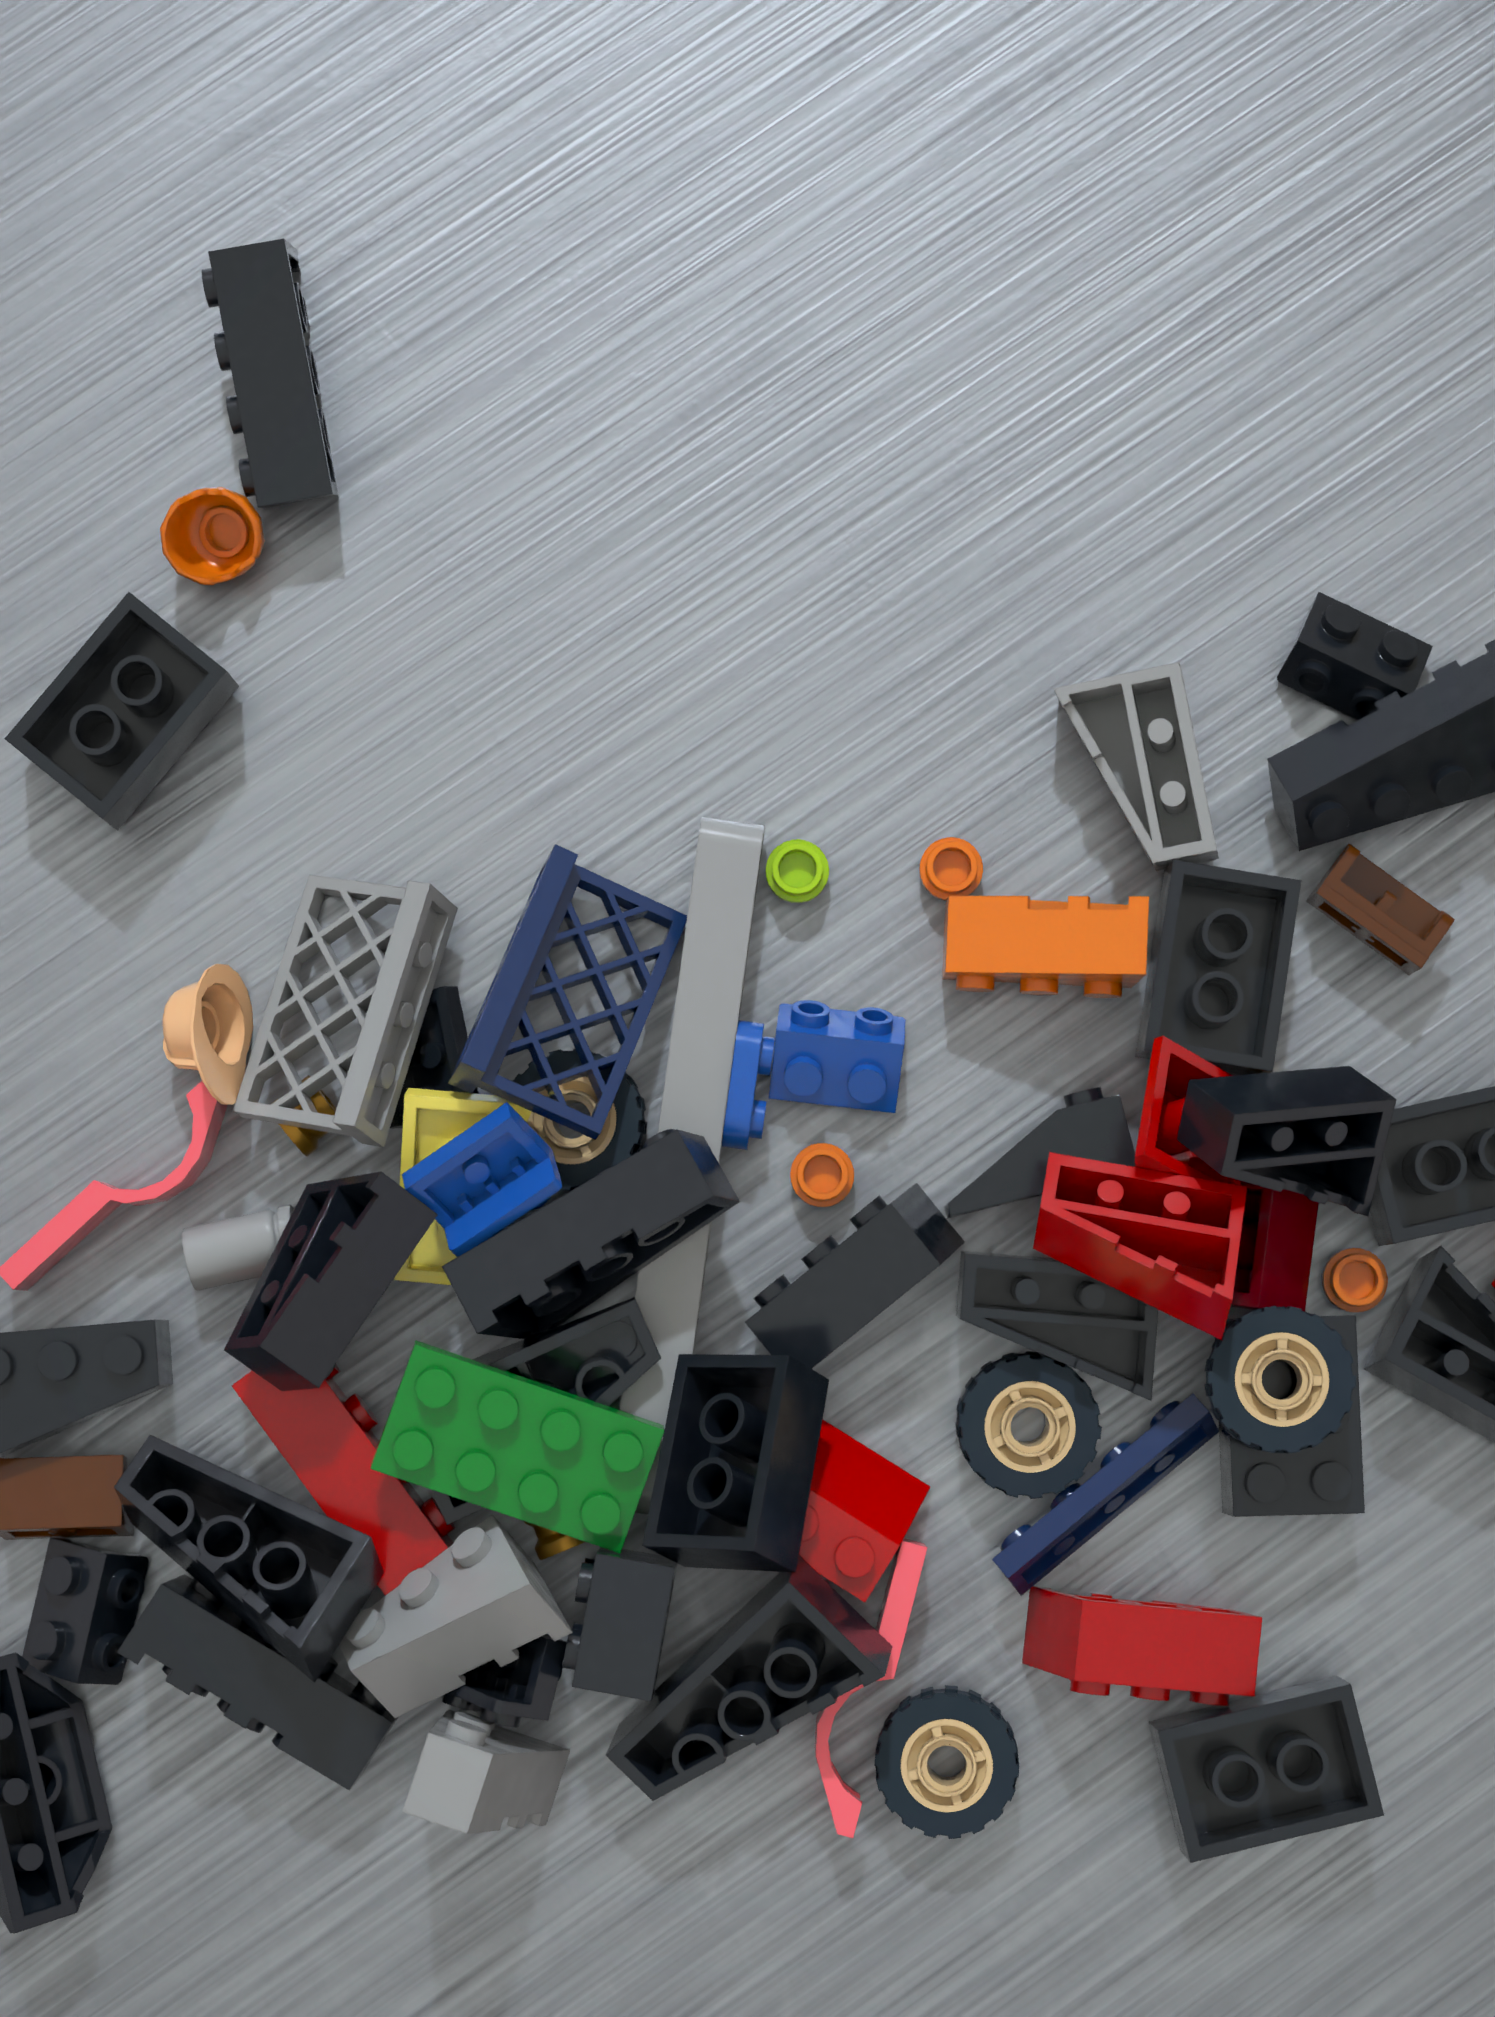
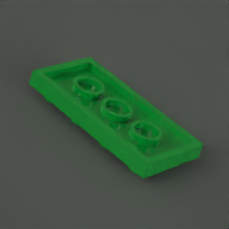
(517, 1447)

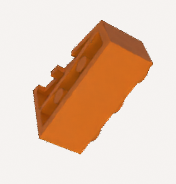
(1045, 944)

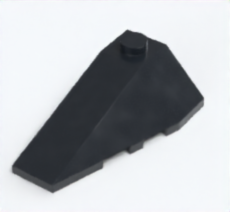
(585, 1357)

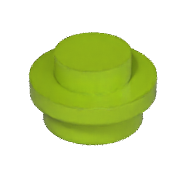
(797, 871)

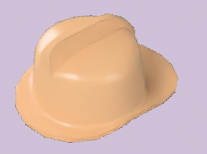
(211, 1030)

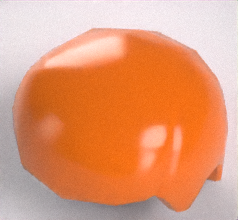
(212, 535)

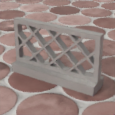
(393, 1008)

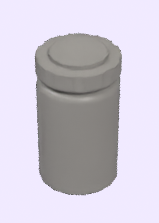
(232, 1247)

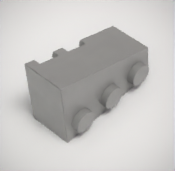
(1149, 758)
(451, 1618)
(483, 1772)

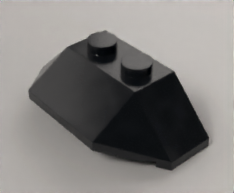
(49, 1798)

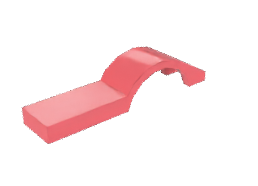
(101, 1199)
(892, 1625)

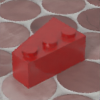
(1146, 1234)
(1142, 1646)

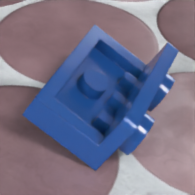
(837, 1056)
(485, 1178)

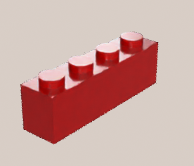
(331, 1452)

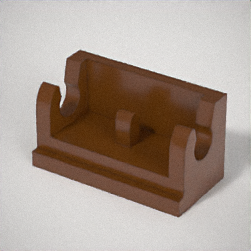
(1380, 911)
(62, 1497)

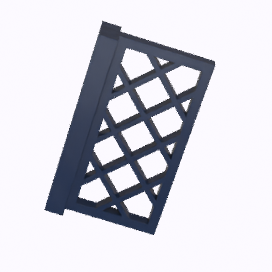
(515, 987)

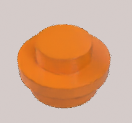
(950, 868)
(822, 1175)
(1354, 1280)

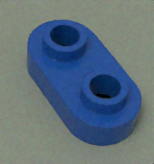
(743, 1113)

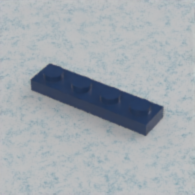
(1123, 1478)

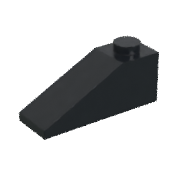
(1085, 1129)

